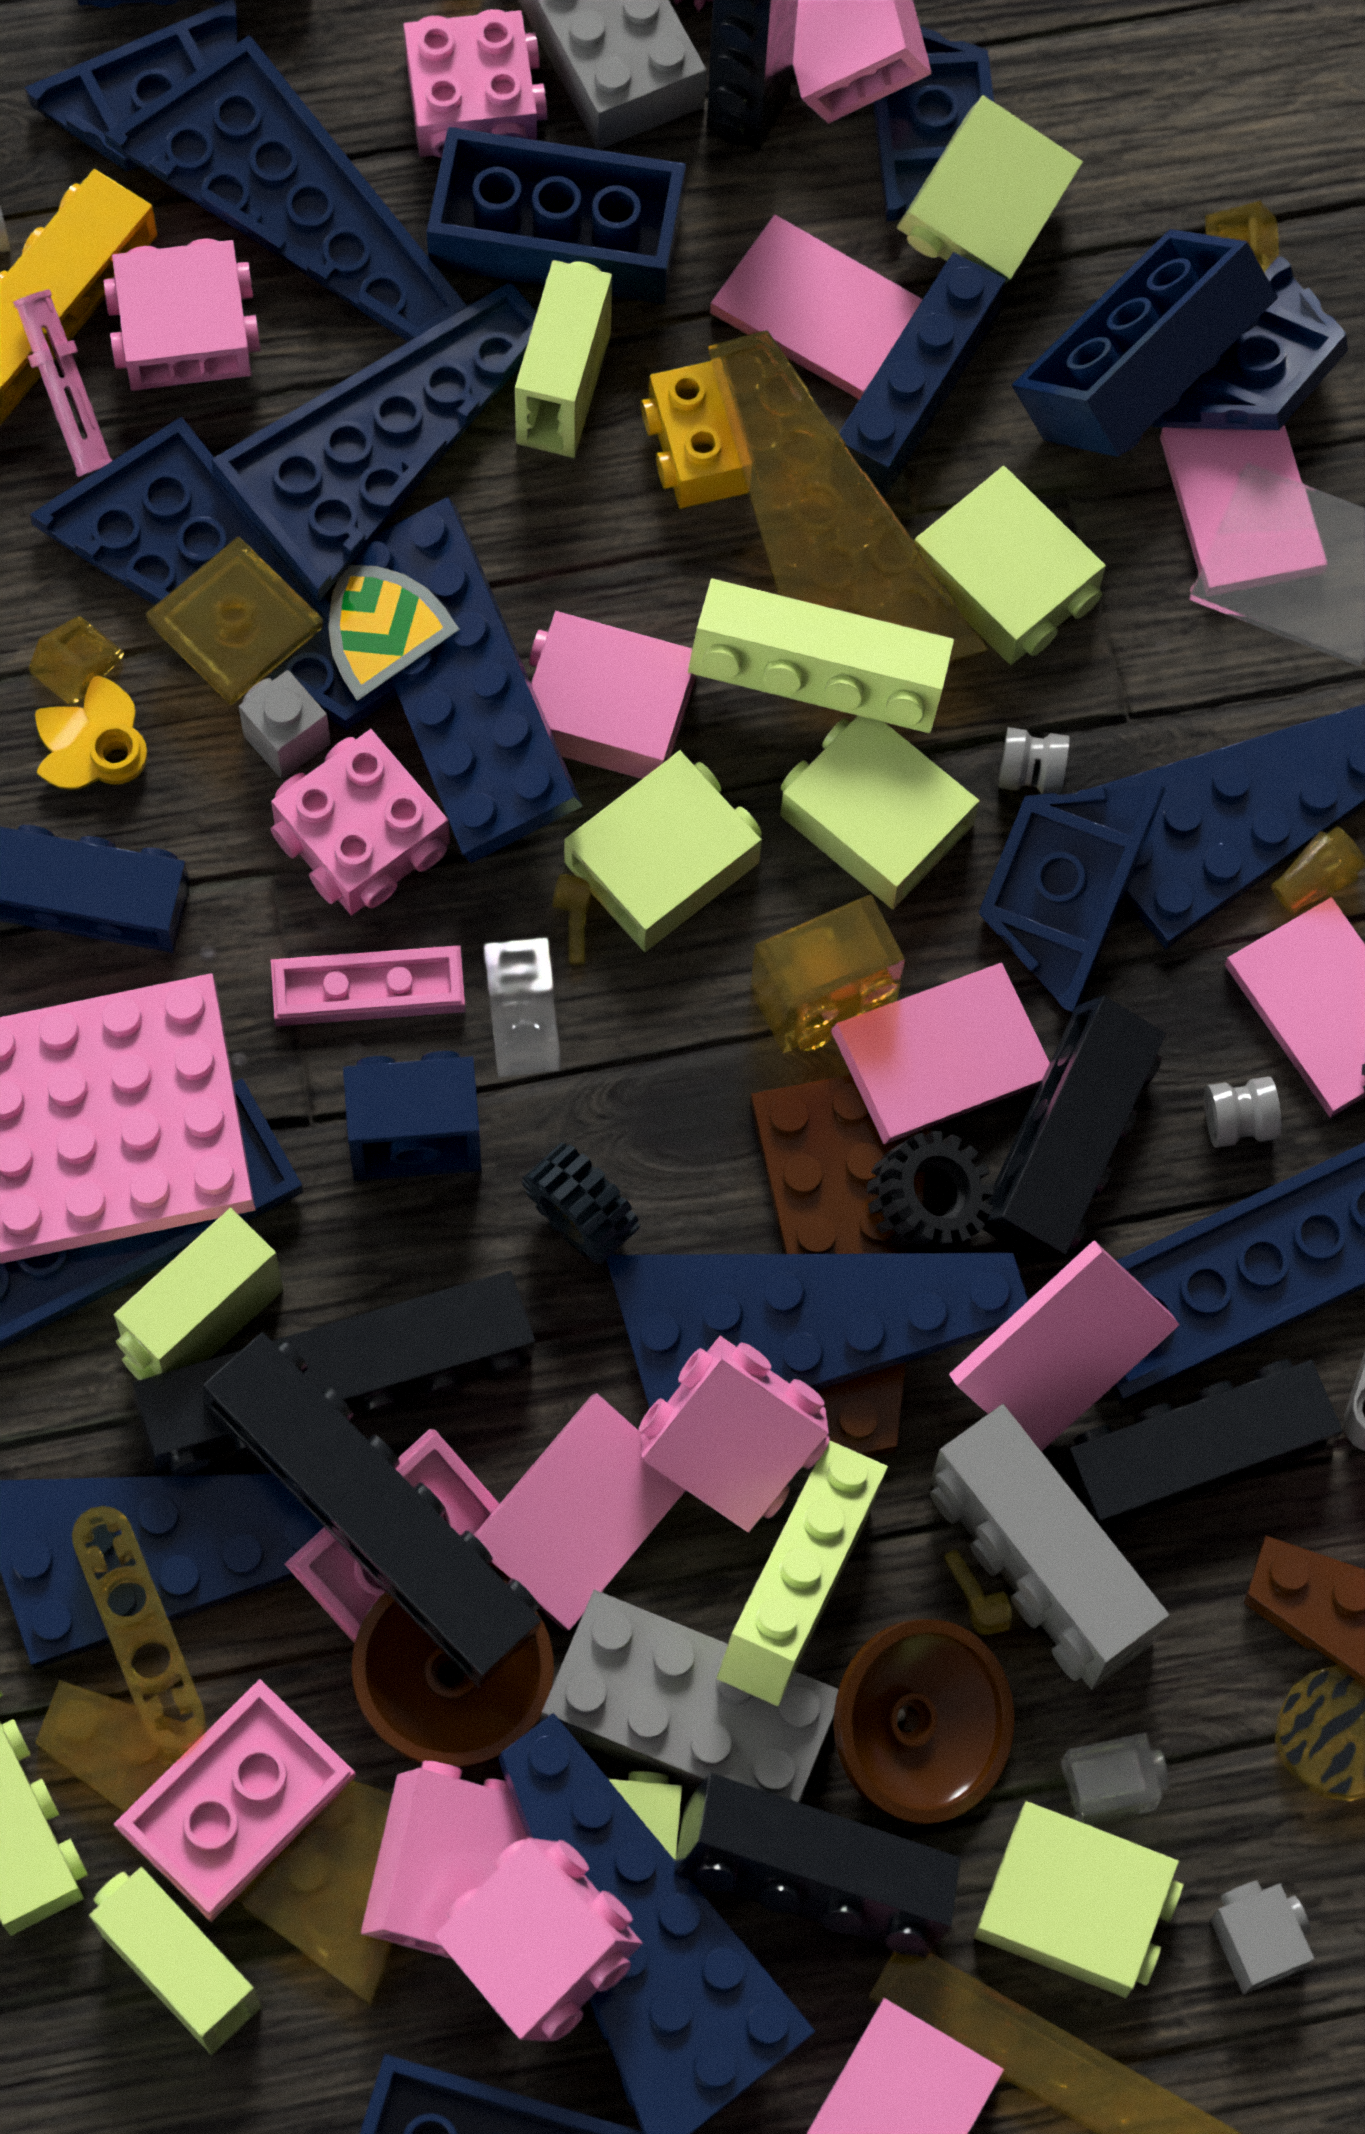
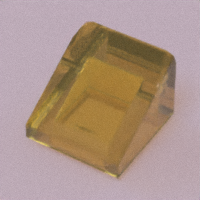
(1250, 224)
(72, 657)

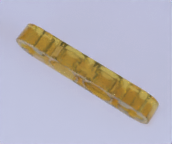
(134, 1631)

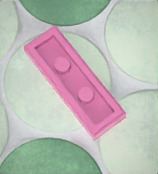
(367, 985)

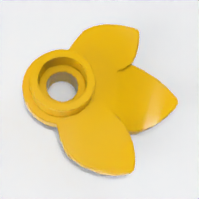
(86, 735)

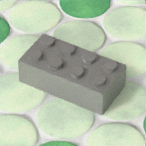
(620, 62)
(1045, 1548)
(654, 1701)

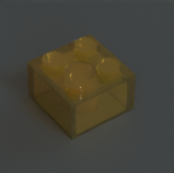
(826, 973)

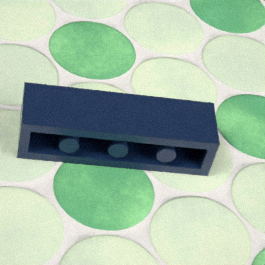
(922, 369)
(91, 888)

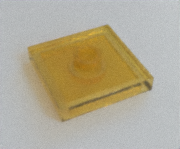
(234, 620)

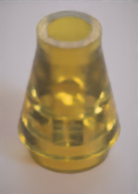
(1320, 870)

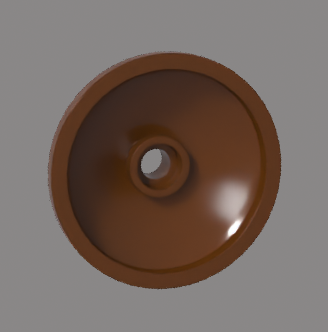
(425, 1720)
(954, 1724)

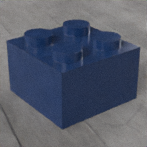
(412, 1116)

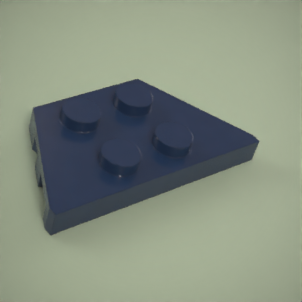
(118, 83)
(924, 116)
(1267, 368)
(1067, 879)

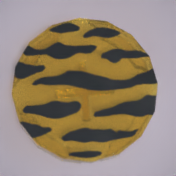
(1324, 1733)

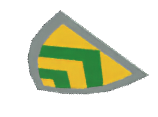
(382, 625)

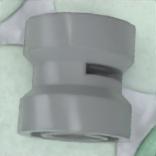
(1033, 761)
(1242, 1111)

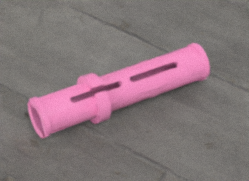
(37, 313)

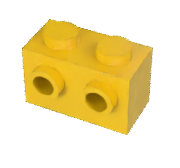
(693, 435)

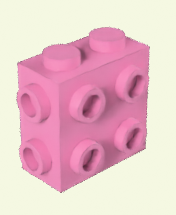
(473, 77)
(181, 314)
(359, 823)
(735, 1432)
(539, 1938)

